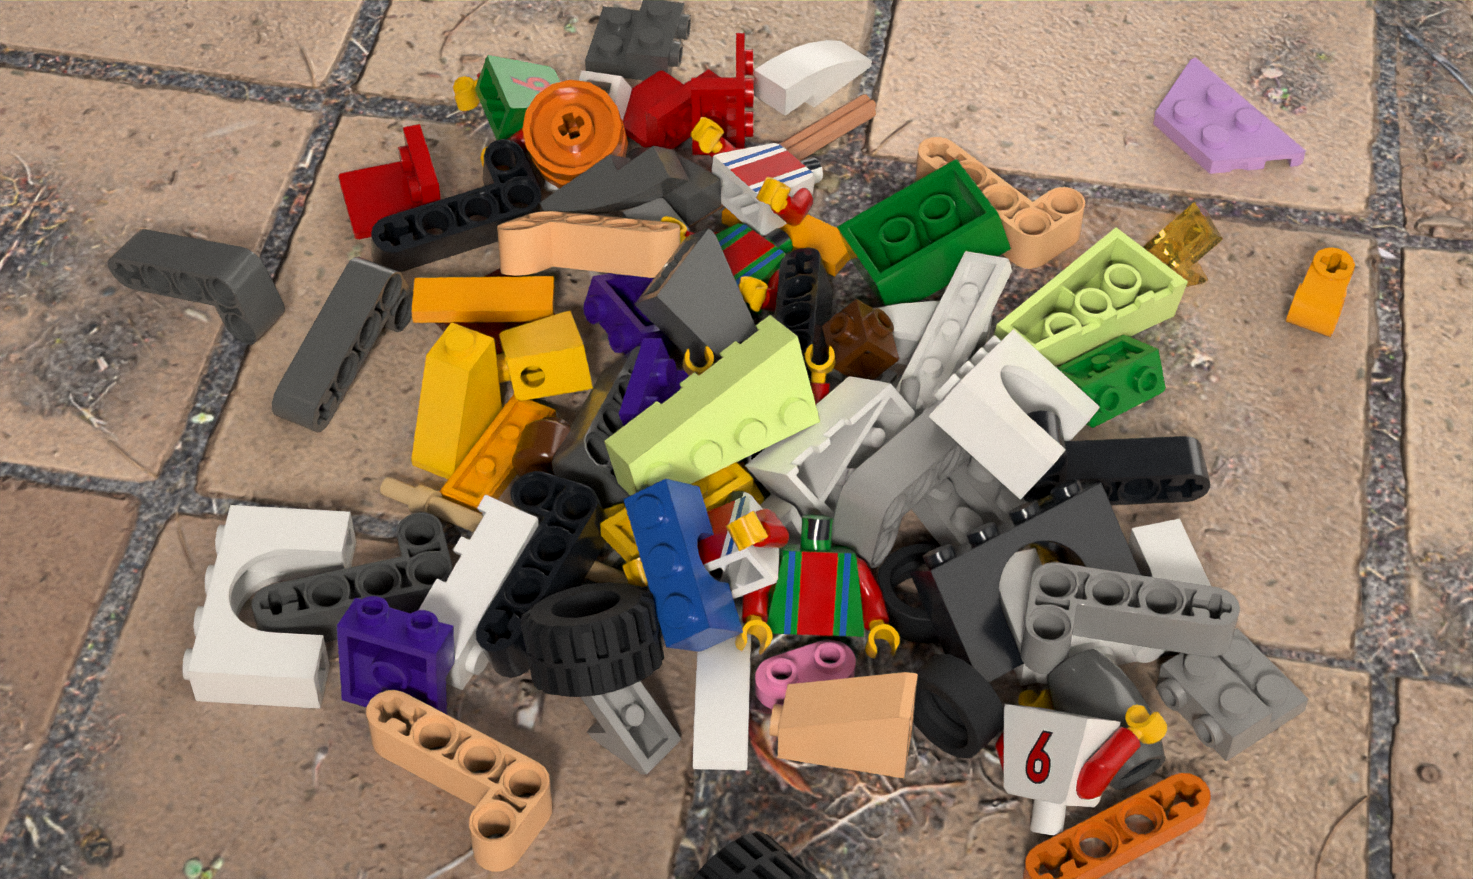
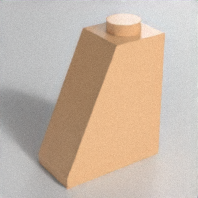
(848, 723)

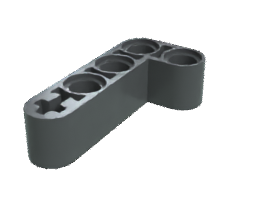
(202, 273)
(340, 340)
(583, 452)
(319, 601)

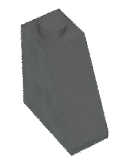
(698, 300)

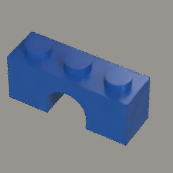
(688, 601)

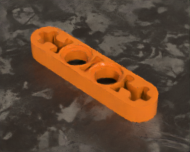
(1112, 829)

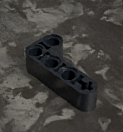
(453, 214)
(805, 301)
(1128, 468)
(551, 562)

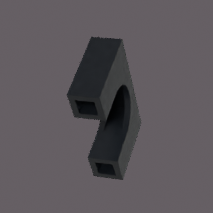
(963, 582)

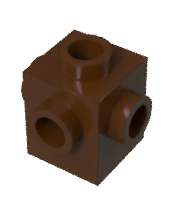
(861, 341)

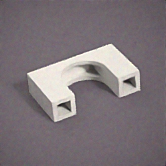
(988, 408)
(254, 551)
(1159, 552)

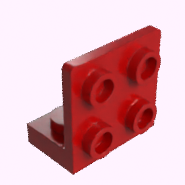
(725, 100)
(660, 111)
(390, 187)

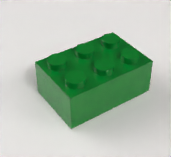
(920, 234)

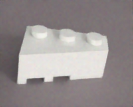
(817, 461)
(476, 581)

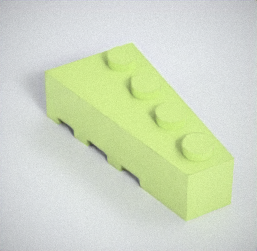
(1096, 299)
(721, 416)

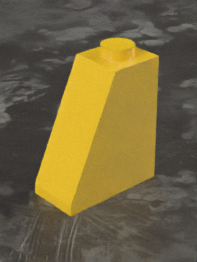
(456, 399)

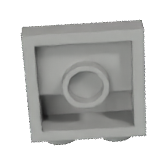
(965, 502)
(1230, 696)

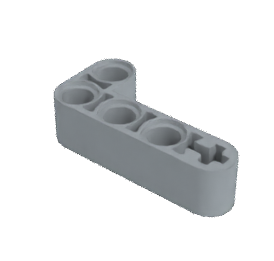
(891, 485)
(1122, 610)

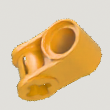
(1323, 292)

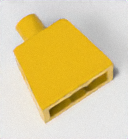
(544, 358)

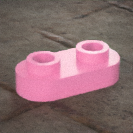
(802, 666)

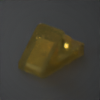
(1186, 242)

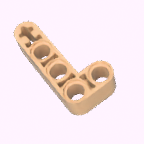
(1033, 229)
(585, 243)
(406, 731)

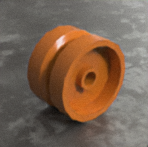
(568, 111)

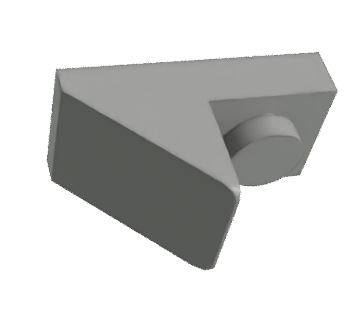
(632, 727)

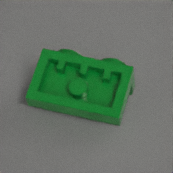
(1117, 376)

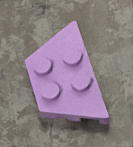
(1220, 125)

